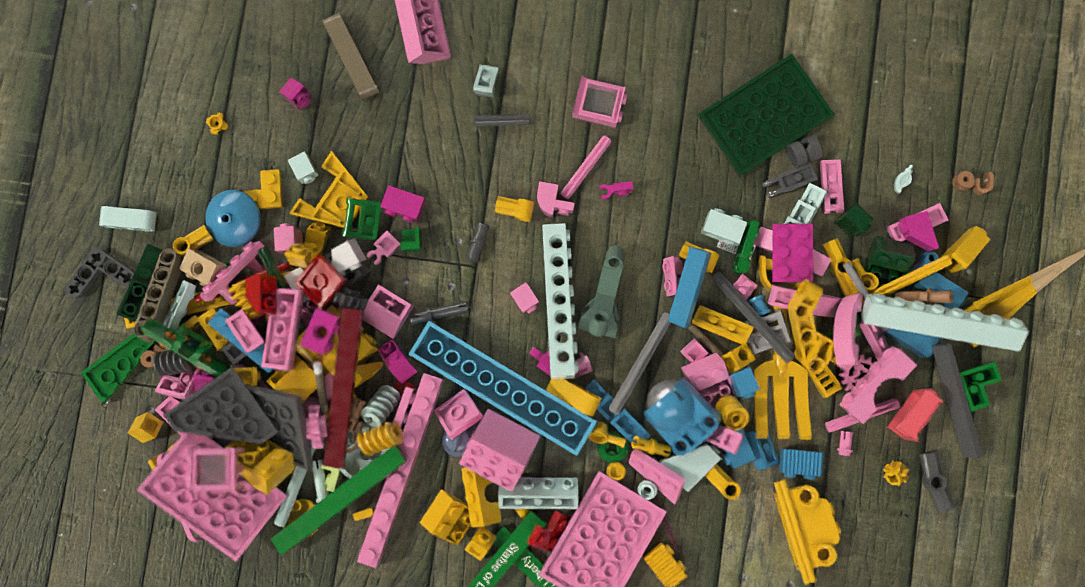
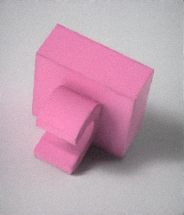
(744, 286)
(583, 365)

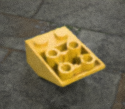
(263, 464)

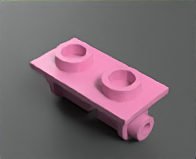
(672, 267)

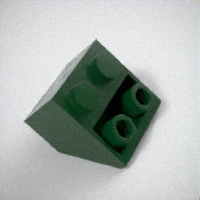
(889, 259)

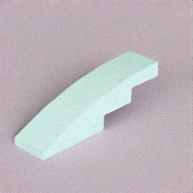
(807, 206)

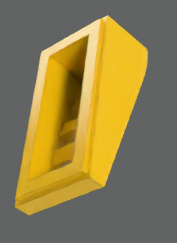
(366, 371)
(820, 386)

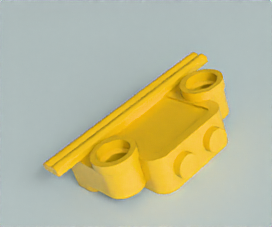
(808, 527)

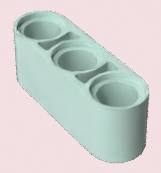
(127, 218)

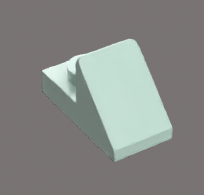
(485, 81)

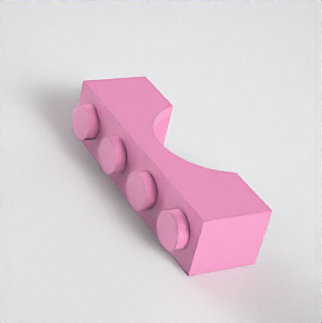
(860, 400)

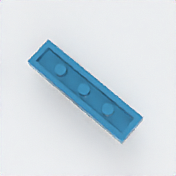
(219, 324)

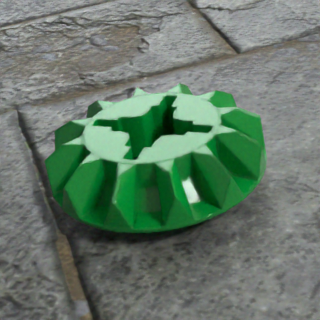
(611, 456)

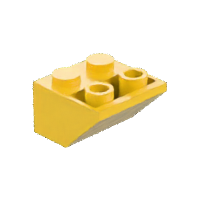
(297, 382)
(447, 518)

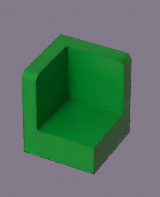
(411, 240)

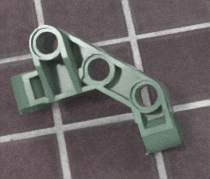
(600, 314)

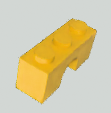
(480, 510)

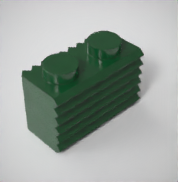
(854, 221)

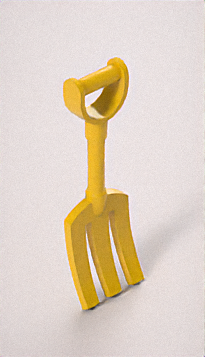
(780, 376)

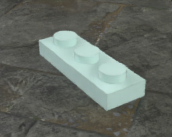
(179, 306)

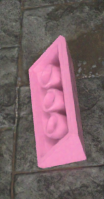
(283, 330)

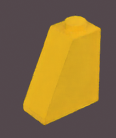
(966, 248)

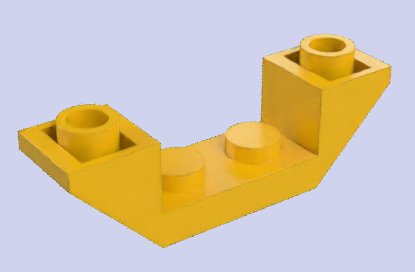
(315, 242)

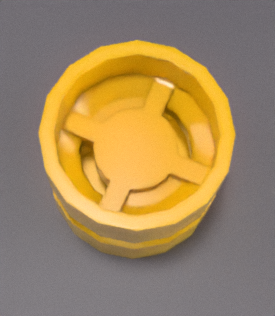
(732, 412)

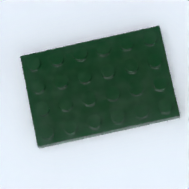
(765, 115)

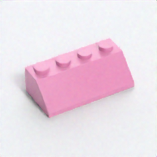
(423, 30)

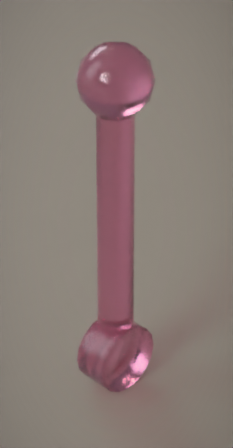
(675, 548)

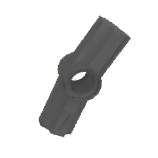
(940, 493)

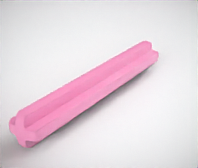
(585, 168)
(848, 420)

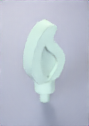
(903, 179)

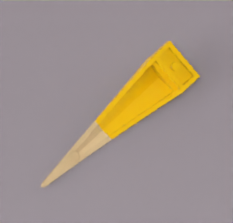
(1011, 298)

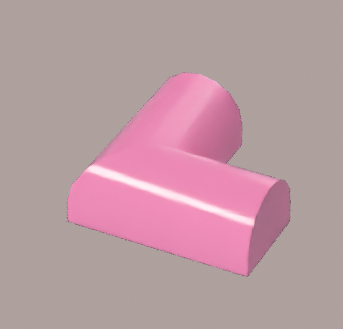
(178, 387)

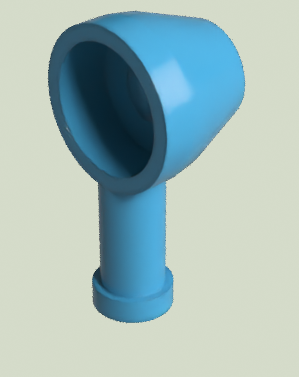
(923, 259)

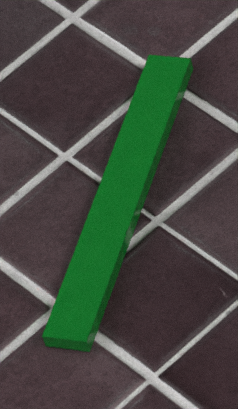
(338, 500)

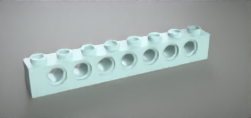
(551, 234)

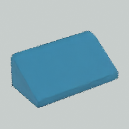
(763, 451)

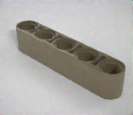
(350, 56)
(157, 286)

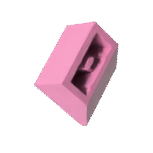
(386, 311)

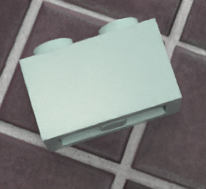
(724, 227)

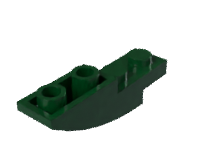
(139, 283)

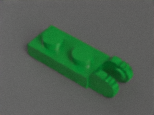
(746, 248)

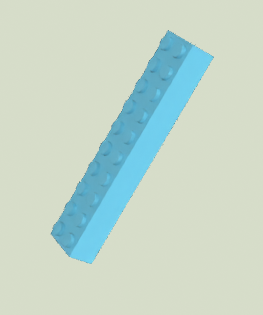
(502, 388)

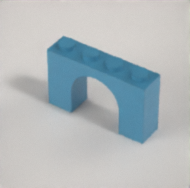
(920, 343)

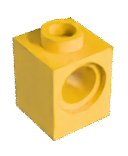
(738, 358)

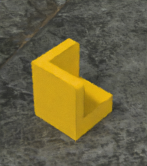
(145, 427)

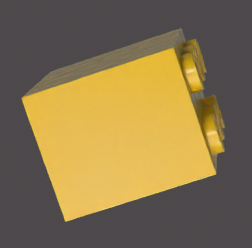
(367, 345)

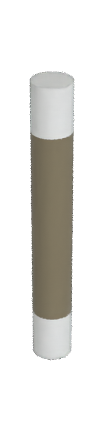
(320, 387)

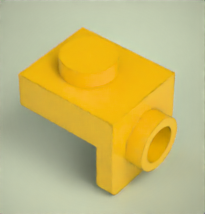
(248, 375)

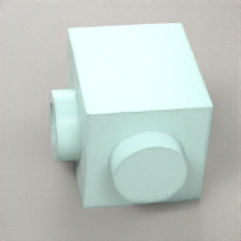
(303, 168)

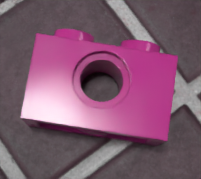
(312, 339)

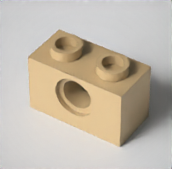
(201, 266)

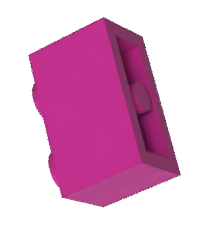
(403, 204)

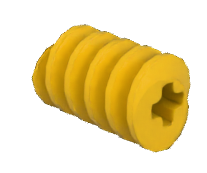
(240, 290)
(380, 438)

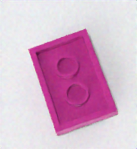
(792, 253)

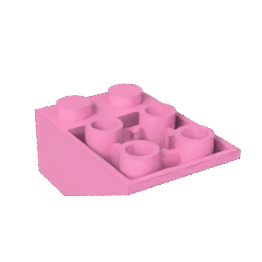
(710, 379)

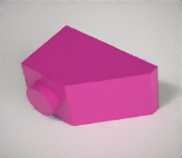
(919, 231)

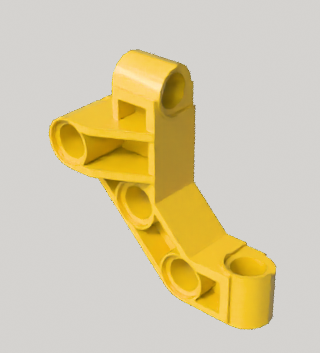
(815, 348)

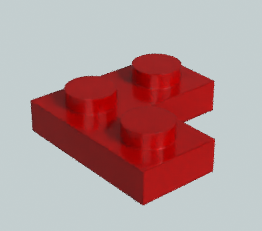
(548, 537)

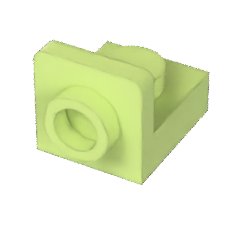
(333, 480)

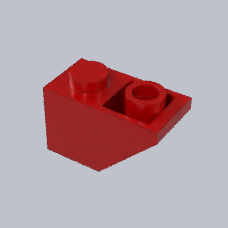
(262, 293)

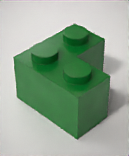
(974, 381)

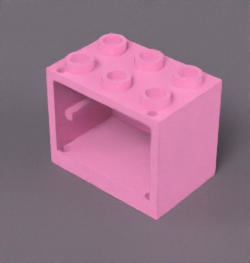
(499, 450)

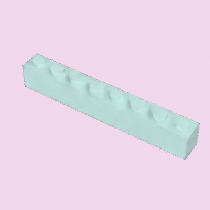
(944, 322)

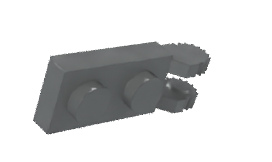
(792, 179)

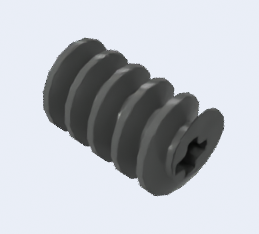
(171, 363)

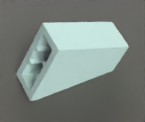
(693, 464)

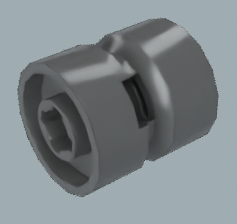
(807, 150)

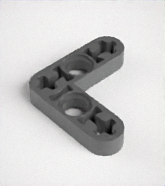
(103, 265)

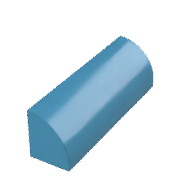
(689, 287)

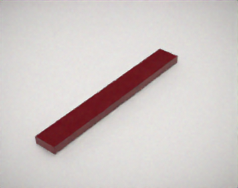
(343, 388)

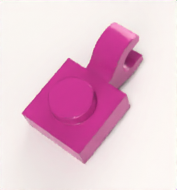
(621, 189)
(544, 360)

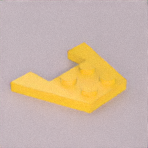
(333, 205)

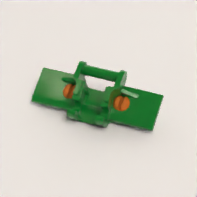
(175, 341)

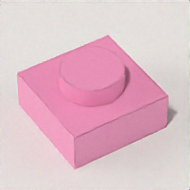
(694, 351)

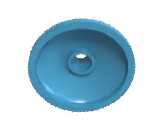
(242, 214)

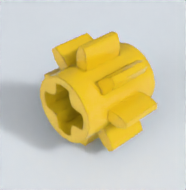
(896, 473)

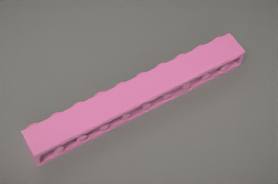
(397, 481)

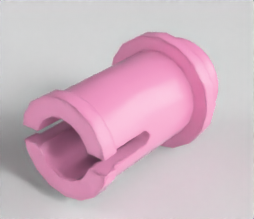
(845, 443)

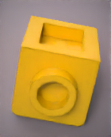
(480, 543)

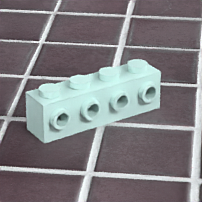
(540, 494)

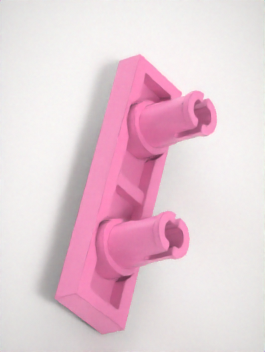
(224, 276)

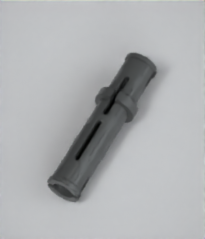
(439, 312)

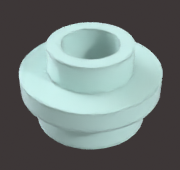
(643, 493)

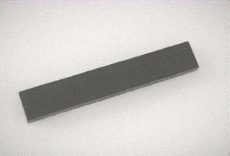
(957, 400)

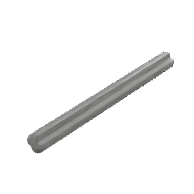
(640, 364)

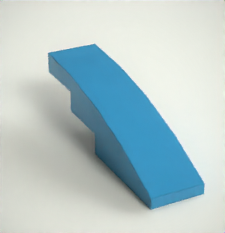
(623, 421)

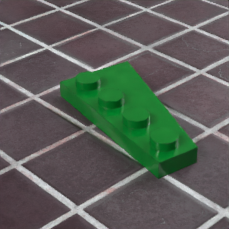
(115, 366)

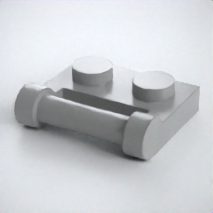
(758, 343)

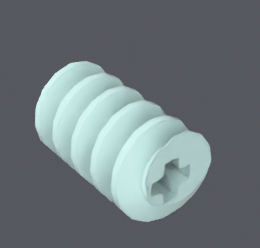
(380, 406)

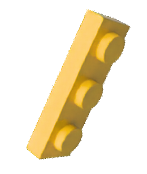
(722, 325)

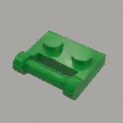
(367, 221)

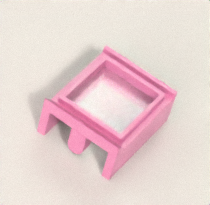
(599, 102)
(213, 469)

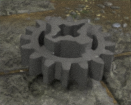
(349, 298)

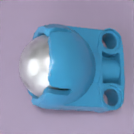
(680, 414)

